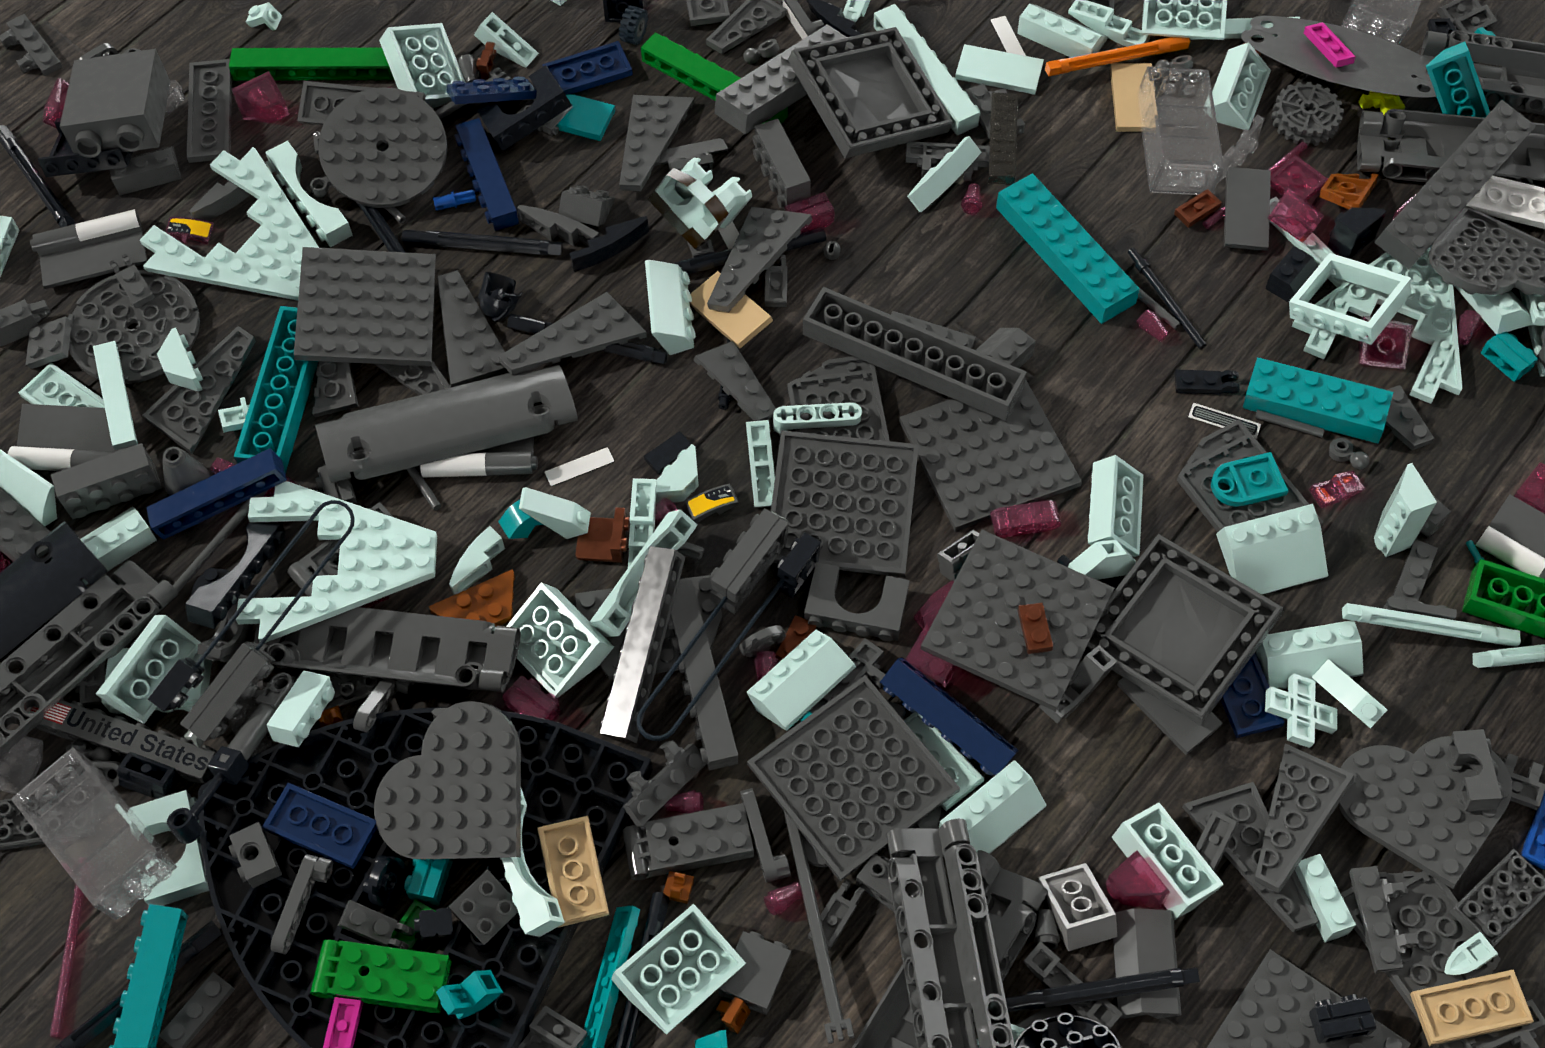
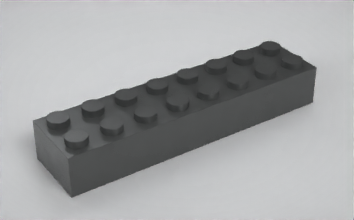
(767, 88)

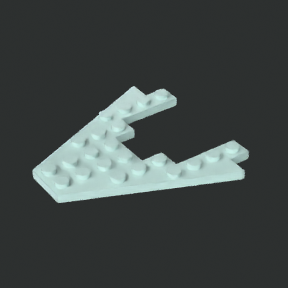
(267, 260)
(1429, 303)
(374, 559)

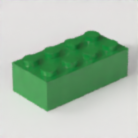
(1506, 597)

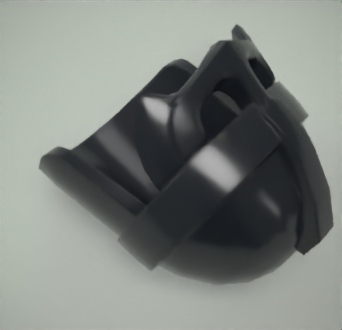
(498, 296)

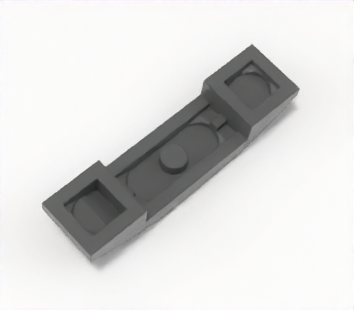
(1052, 974)

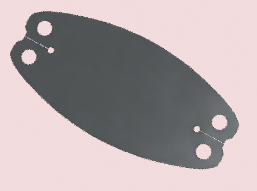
(1377, 66)

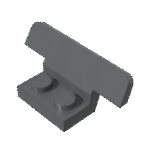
(680, 156)

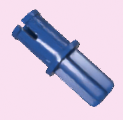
(453, 200)

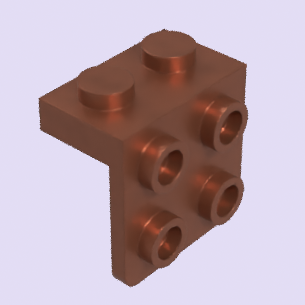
(604, 538)

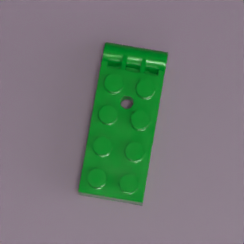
(394, 978)

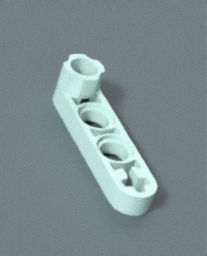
(784, 416)

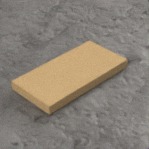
(1125, 85)
(739, 324)
(573, 870)
(1471, 1007)

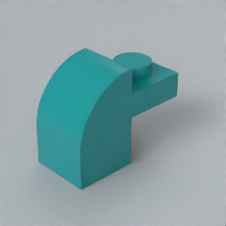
(517, 523)
(471, 995)

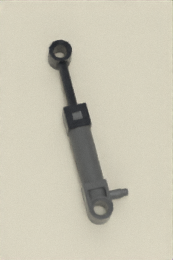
(231, 762)

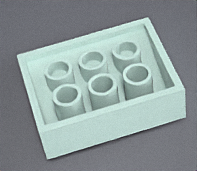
(1185, 18)
(422, 60)
(1275, 550)
(557, 640)
(678, 969)

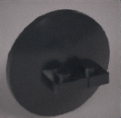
(1067, 1032)

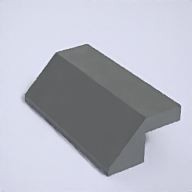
(1143, 946)

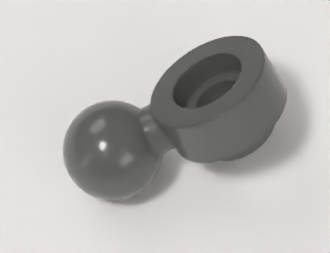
(766, 49)
(1179, 62)
(1358, 460)
(98, 754)

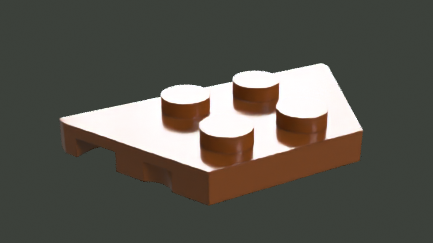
(1348, 189)
(484, 602)

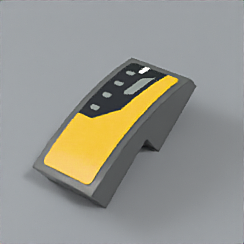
(711, 501)

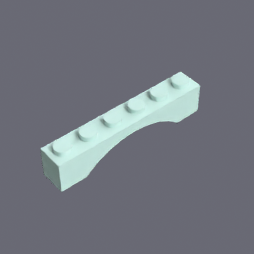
(328, 220)
(617, 607)
(537, 909)

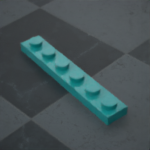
(606, 991)

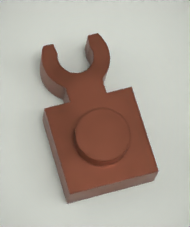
(485, 63)

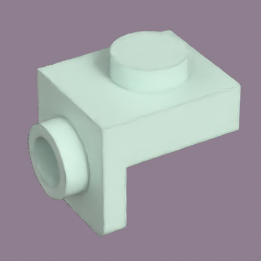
(264, 14)
(233, 417)

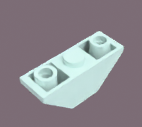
(178, 362)
(679, 478)
(1104, 560)

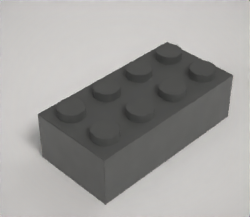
(780, 164)
(106, 481)

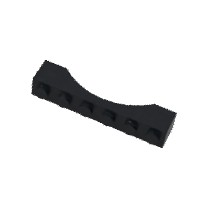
(212, 602)

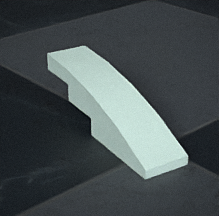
(1105, 22)
(944, 174)
(761, 462)
(641, 515)

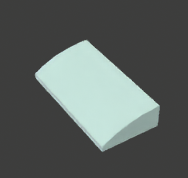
(28, 489)

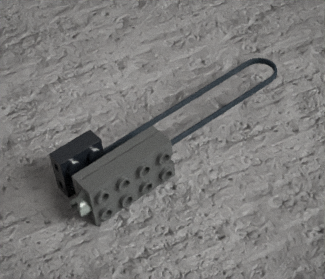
(738, 578)
(241, 673)

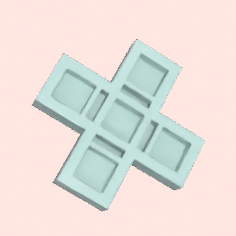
(1301, 710)

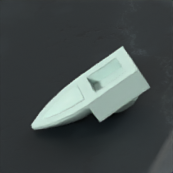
(855, 9)
(1470, 955)

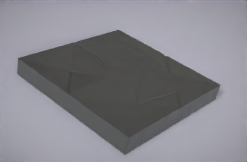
(870, 92)
(1182, 628)

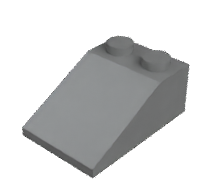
(1079, 907)

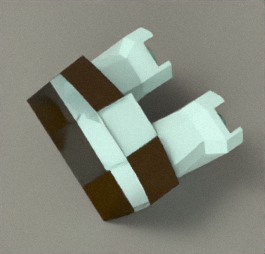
(695, 209)

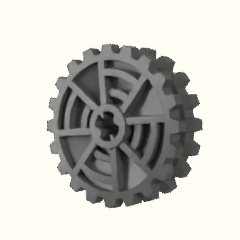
(1307, 113)

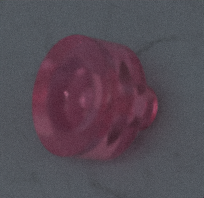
(663, 507)

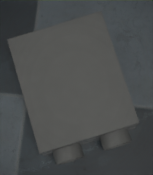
(116, 103)

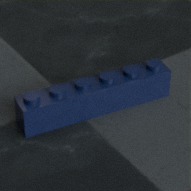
(487, 175)
(216, 494)
(948, 716)

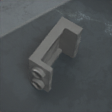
(760, 975)

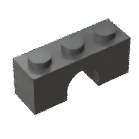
(1474, 750)

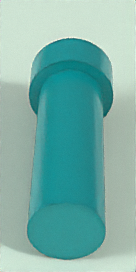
(1473, 550)

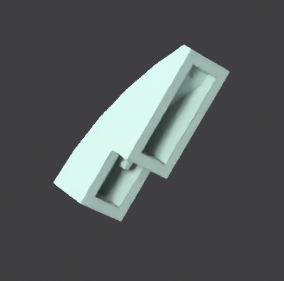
(476, 560)

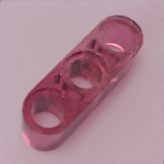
(1025, 519)

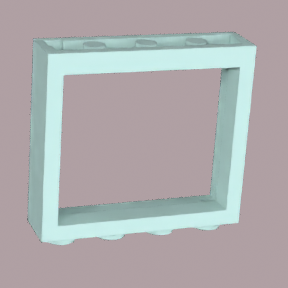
(1358, 273)

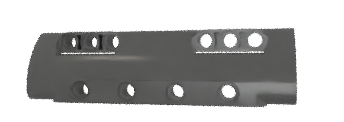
(1517, 82)
(58, 666)
(954, 960)

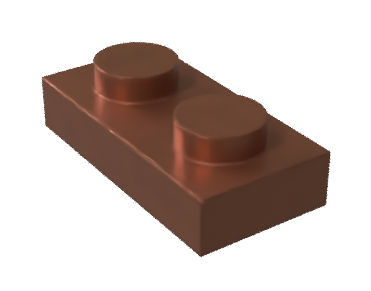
(1197, 208)
(1035, 628)
(797, 632)

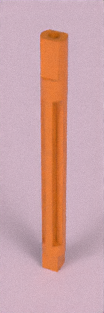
(1116, 55)

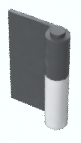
(87, 247)
(61, 436)
(504, 459)
(1517, 537)

